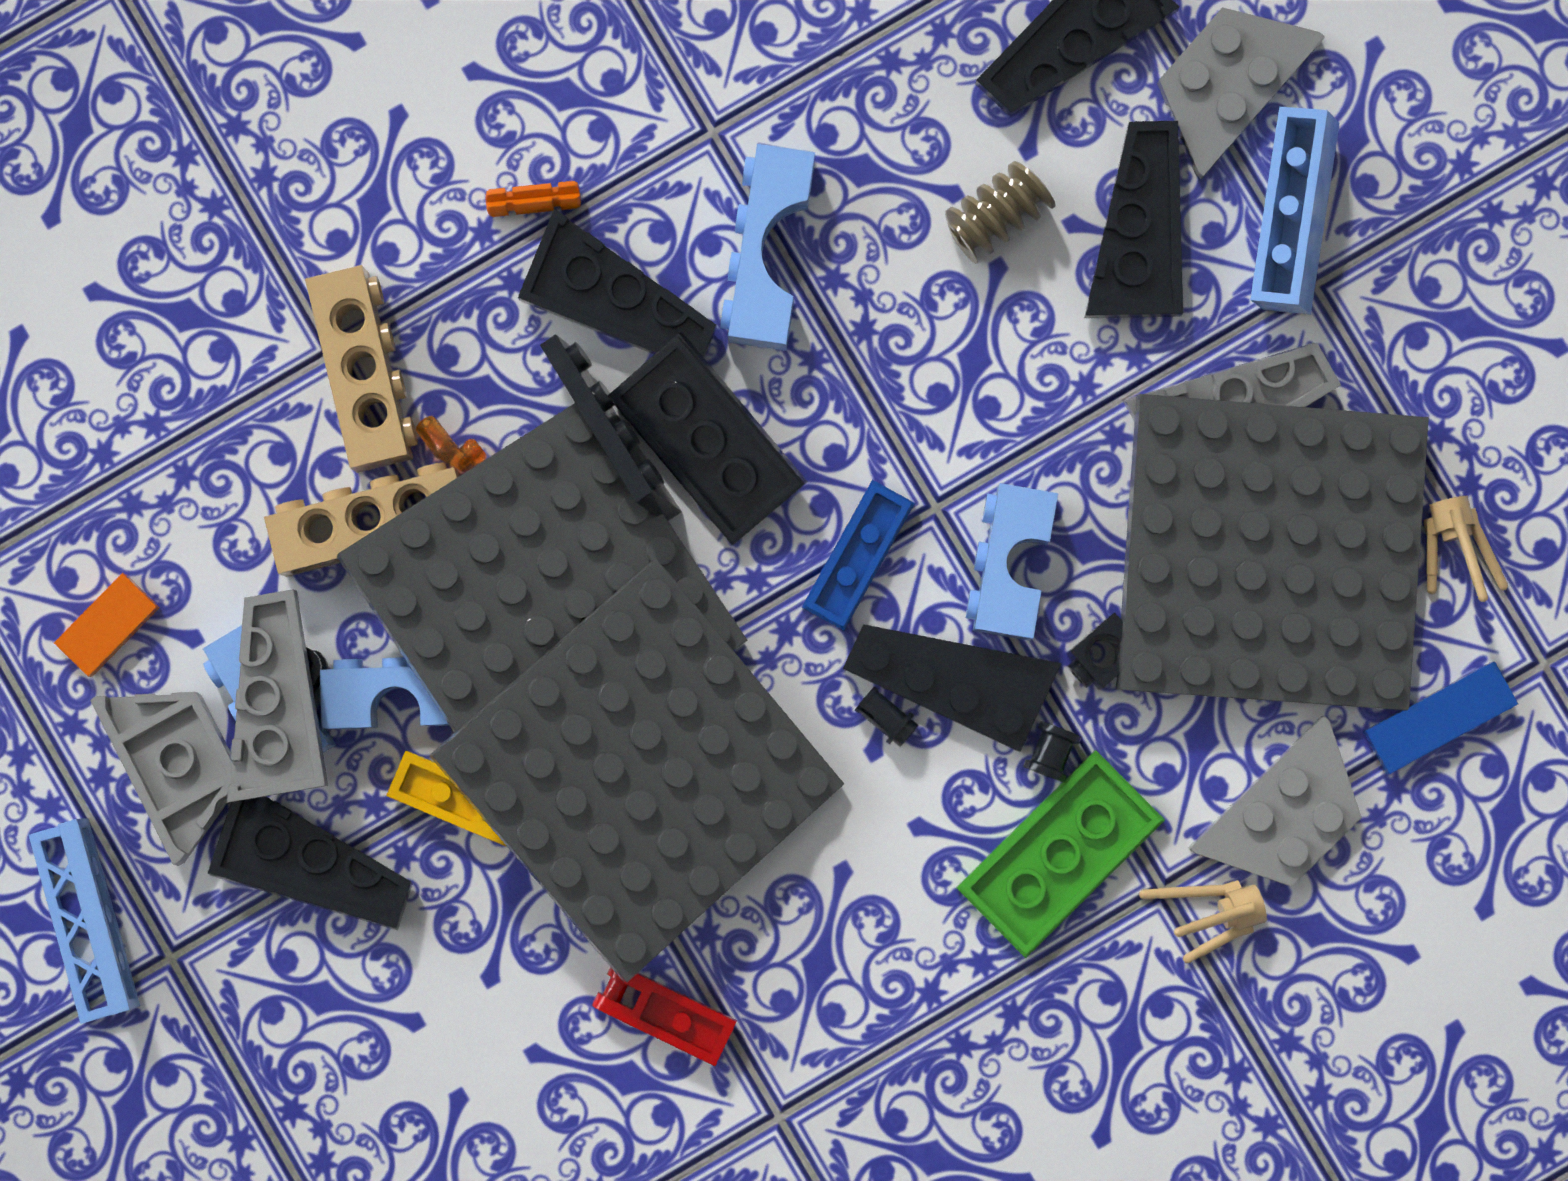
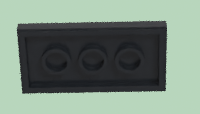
(707, 438)

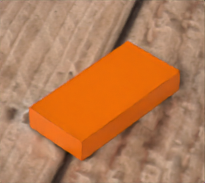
(106, 625)

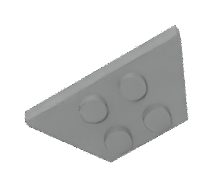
(1230, 78)
(172, 761)
(1287, 813)

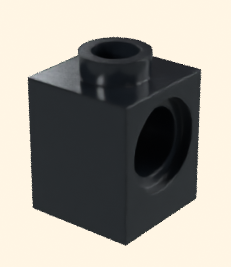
(1082, 666)

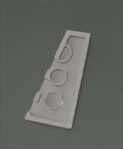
(1284, 379)
(276, 714)

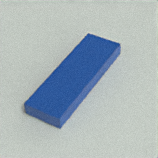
(858, 555)
(1440, 717)

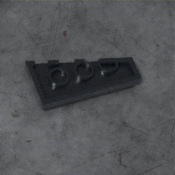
(1063, 44)
(1141, 240)
(598, 289)
(613, 434)
(965, 683)
(292, 858)

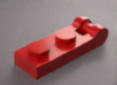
(668, 1016)

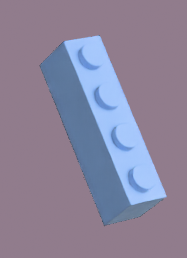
(1295, 210)

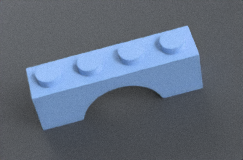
(778, 187)

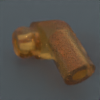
(446, 449)

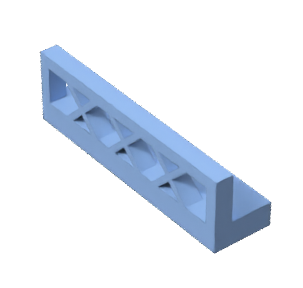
(96, 917)

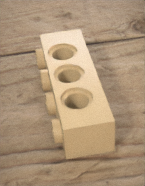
(330, 299)
(290, 527)

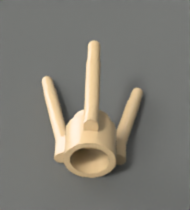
(1458, 522)
(1239, 909)

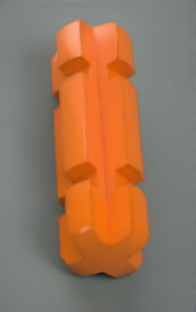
(533, 198)

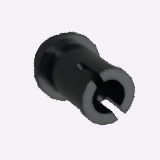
(887, 717)

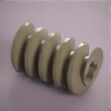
(997, 209)

